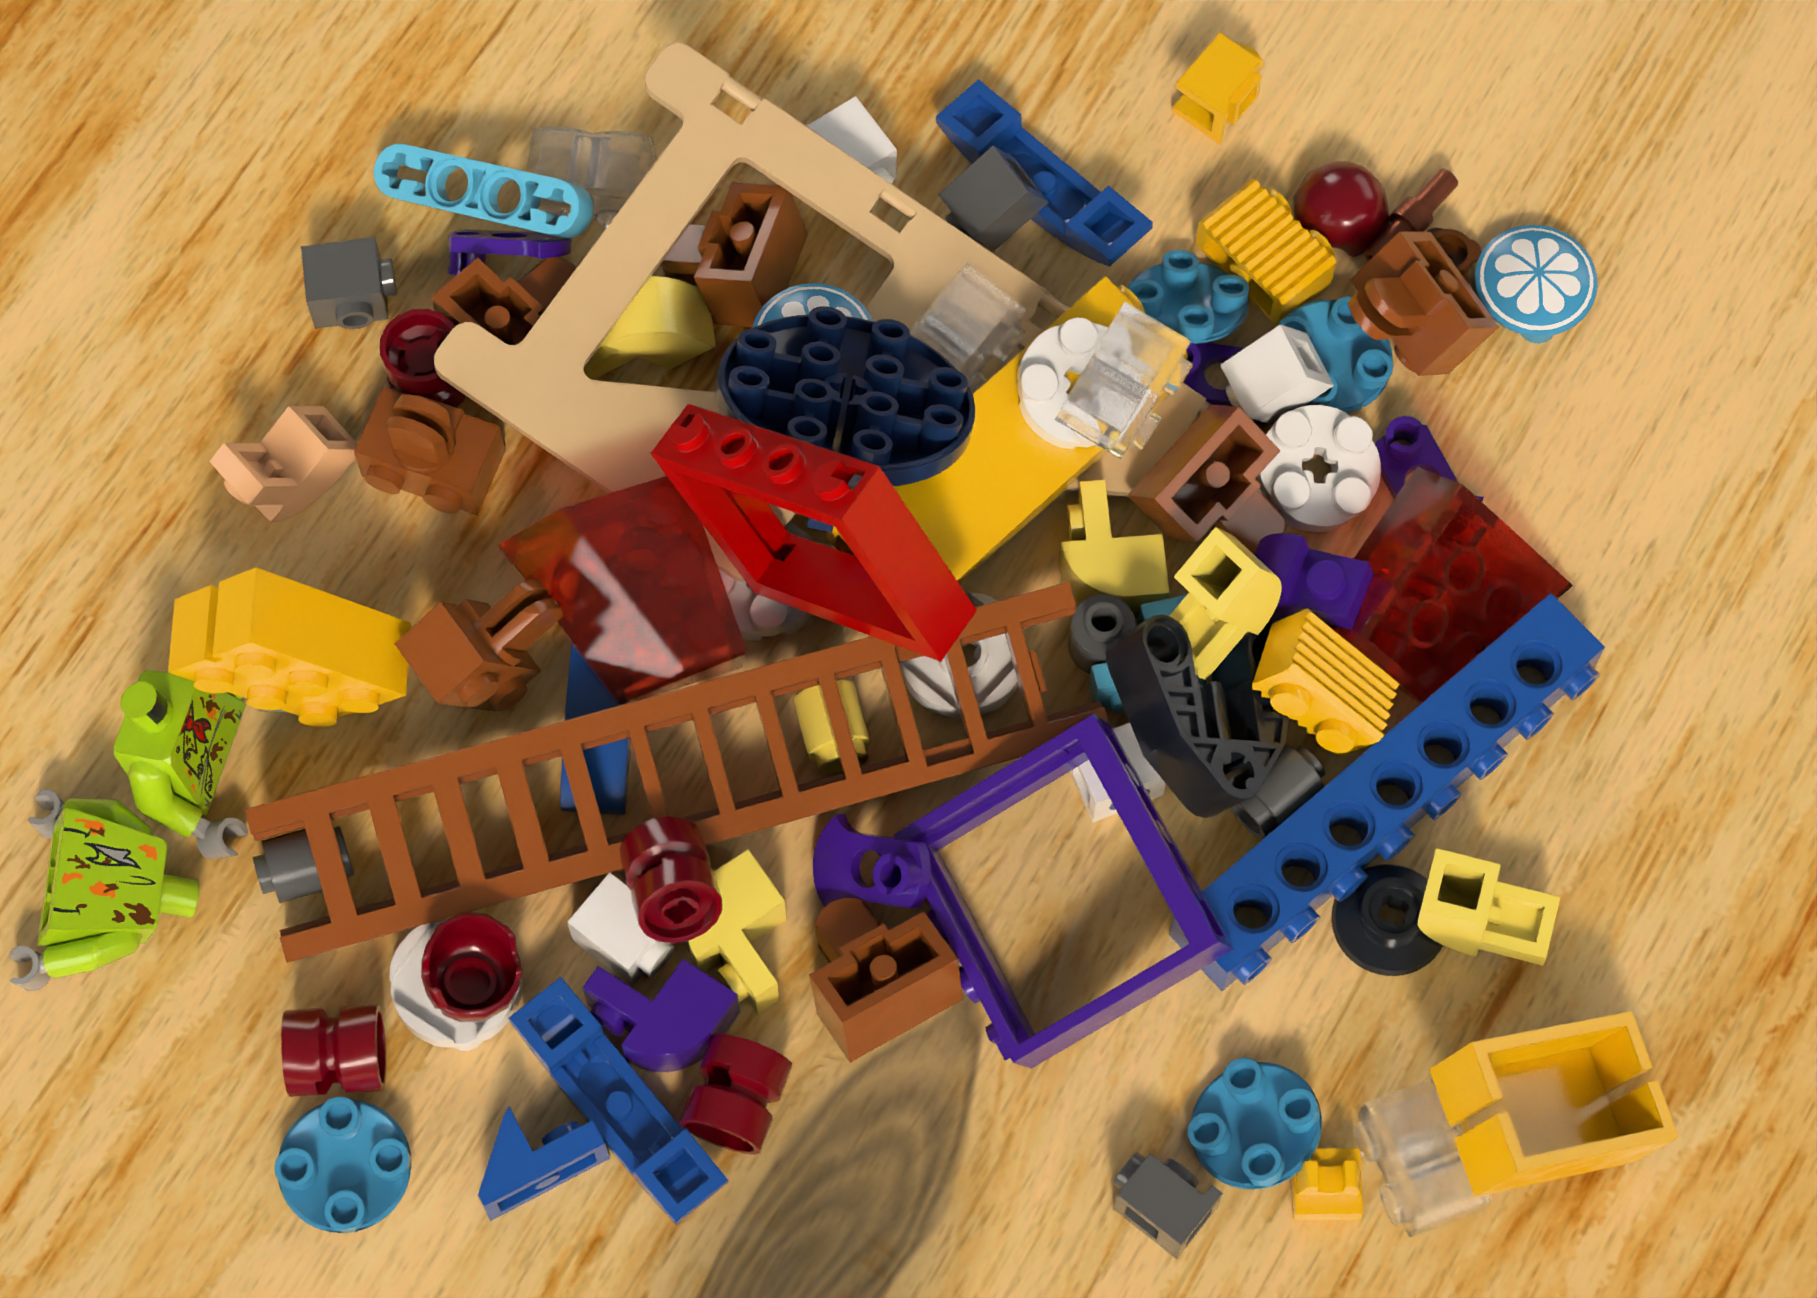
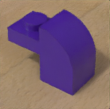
(1315, 580)
(670, 1029)

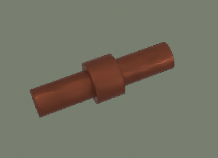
(1416, 212)

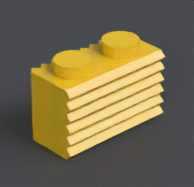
(1261, 242)
(1324, 683)

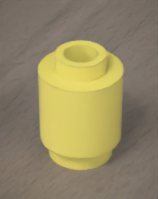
(817, 731)

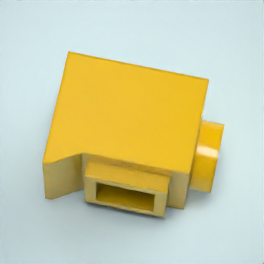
(1219, 86)

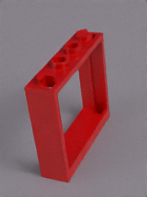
(891, 586)

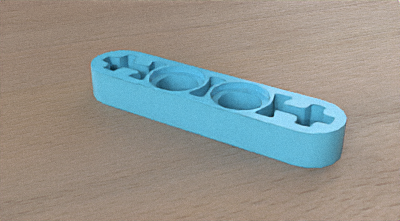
(483, 190)

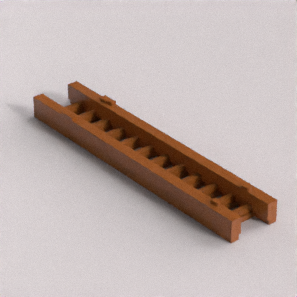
(633, 720)

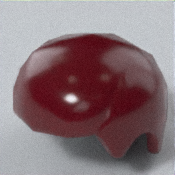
(1343, 205)
(471, 967)

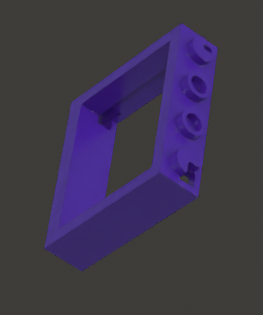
(980, 973)

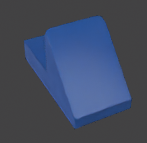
(519, 1174)

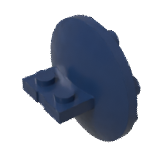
(851, 391)

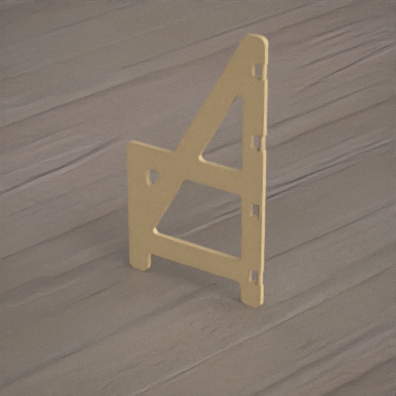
(614, 426)

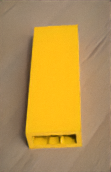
(1007, 467)

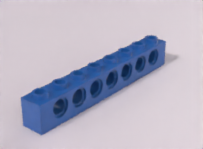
(1543, 639)

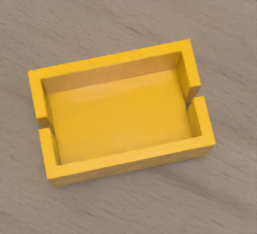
(288, 647)
(1540, 1103)

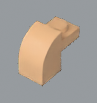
(290, 465)

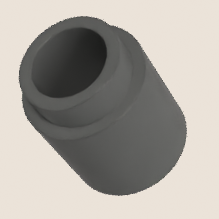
(1094, 626)
(1286, 788)
(290, 866)

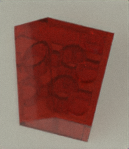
(1443, 584)
(634, 589)

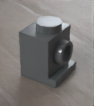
(1163, 1201)

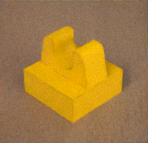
(1329, 1186)

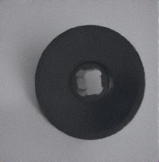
(1381, 944)

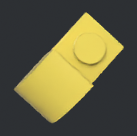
(661, 325)
(1103, 565)
(1225, 598)
(749, 911)
(1475, 912)

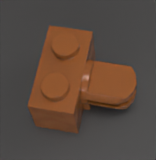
(741, 252)
(1421, 304)
(502, 307)
(429, 452)
(1212, 481)
(479, 652)
(879, 977)

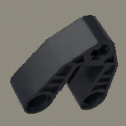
(1202, 740)

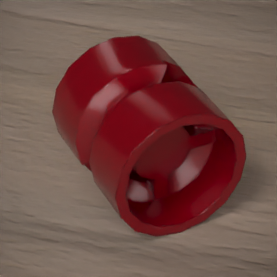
(409, 353)
(670, 879)
(333, 1050)
(735, 1096)

